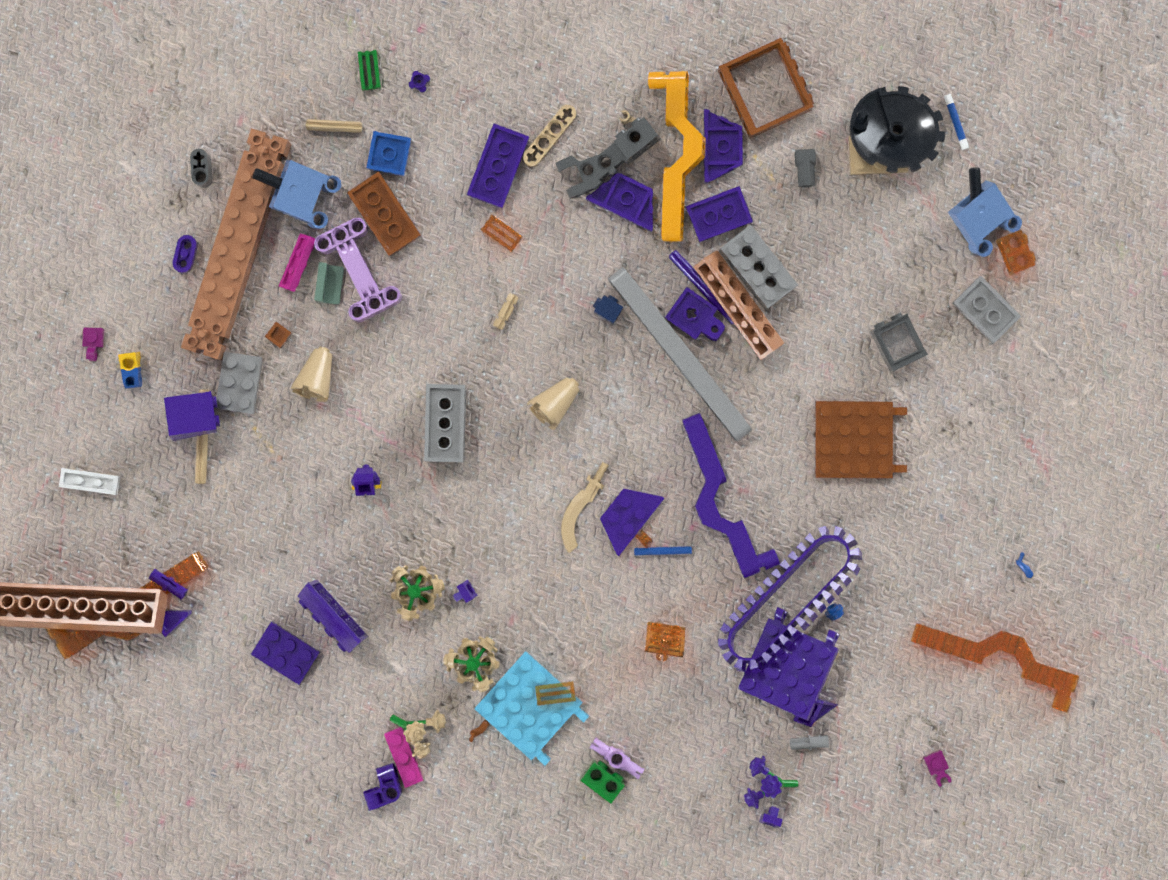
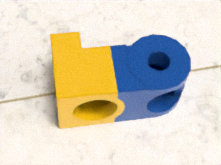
(130, 369)

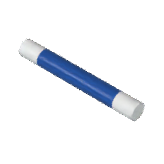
(956, 122)

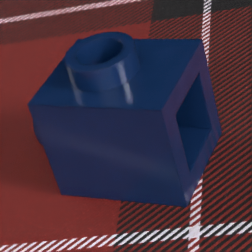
(608, 308)

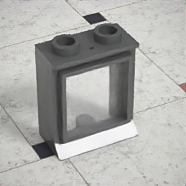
(898, 342)

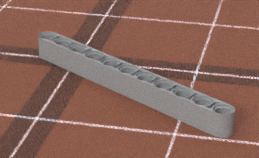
(679, 354)

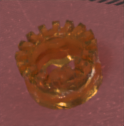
(644, 538)

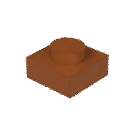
(278, 334)

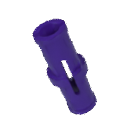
(168, 584)

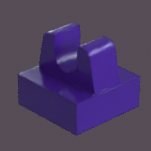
(466, 592)
(771, 818)

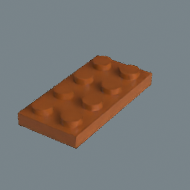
(384, 214)

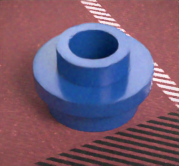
(834, 611)

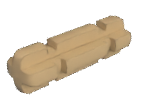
(505, 311)

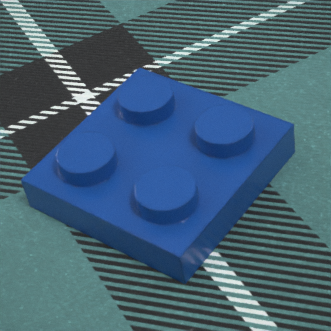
(388, 153)

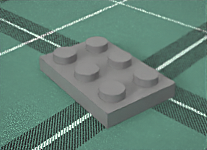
(986, 309)
(239, 382)

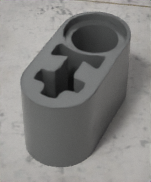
(196, 168)

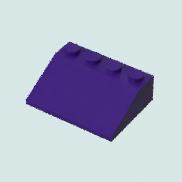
(332, 616)

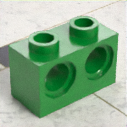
(599, 785)

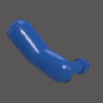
(1025, 568)

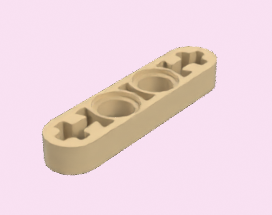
(551, 137)

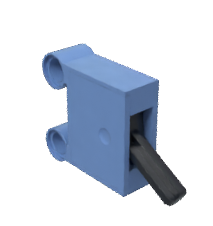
(982, 213)

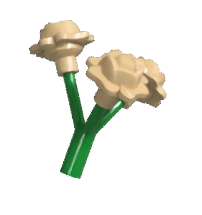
(415, 730)

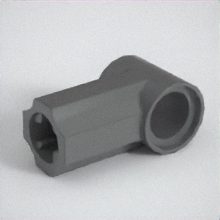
(805, 161)

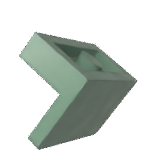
(329, 284)

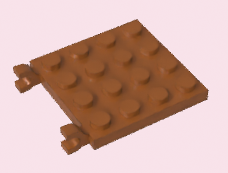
(855, 439)

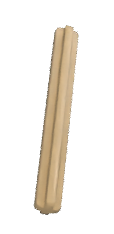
(201, 455)

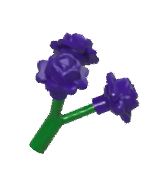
(770, 785)

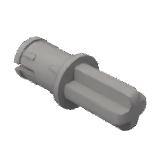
(809, 742)

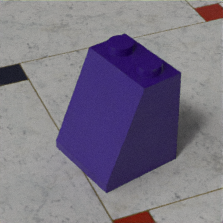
(191, 415)

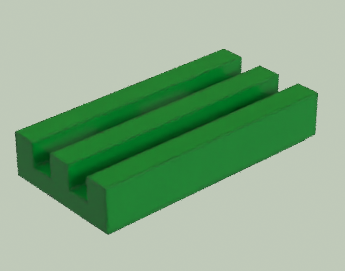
(367, 54)

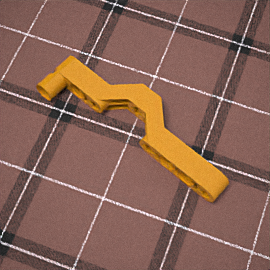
(693, 151)

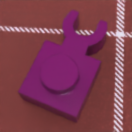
(936, 765)

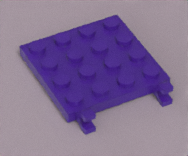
(796, 675)

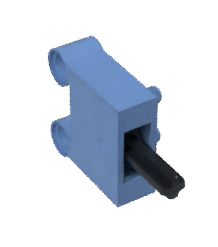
(298, 191)

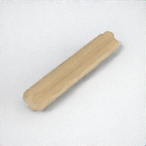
(334, 126)

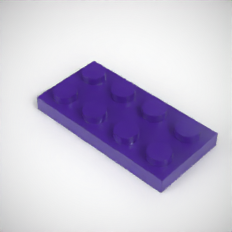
(498, 165)

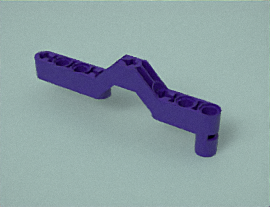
(706, 508)

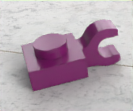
(93, 339)

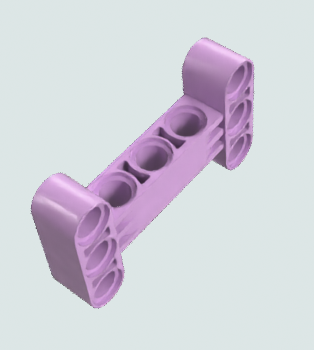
(357, 269)

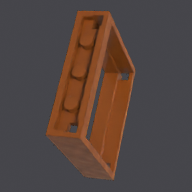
(791, 68)

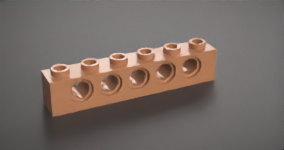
(738, 304)

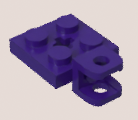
(701, 323)

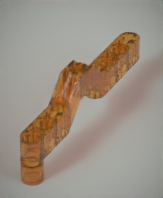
(73, 642)
(1007, 642)

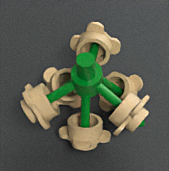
(404, 593)
(466, 672)

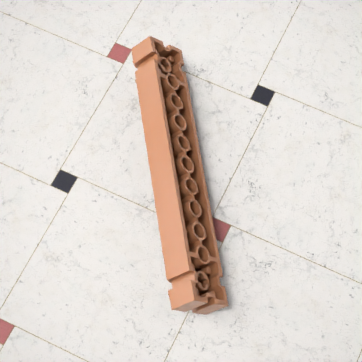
(235, 247)

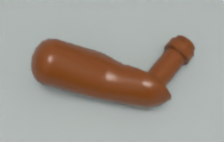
(477, 731)

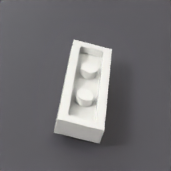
(89, 481)

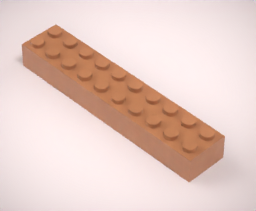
(82, 607)

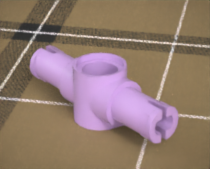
(607, 753)

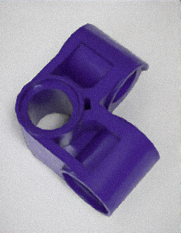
(378, 796)

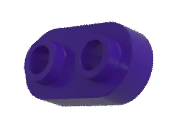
(183, 254)

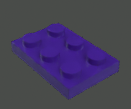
(719, 214)
(285, 653)

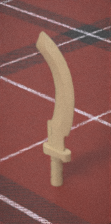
(576, 506)

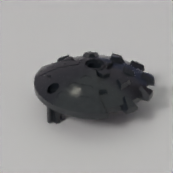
(898, 111)

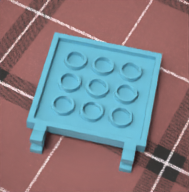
(514, 708)

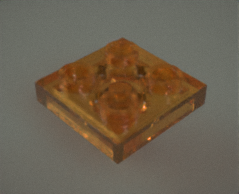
(665, 640)

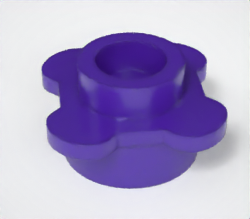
(414, 81)

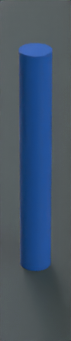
(663, 550)

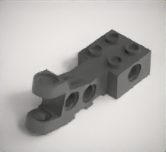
(619, 152)

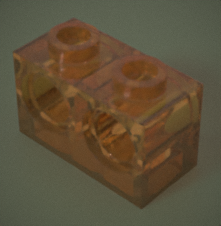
(1010, 254)

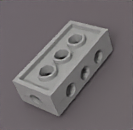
(761, 255)
(435, 414)

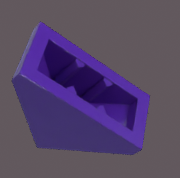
(173, 620)
(821, 708)

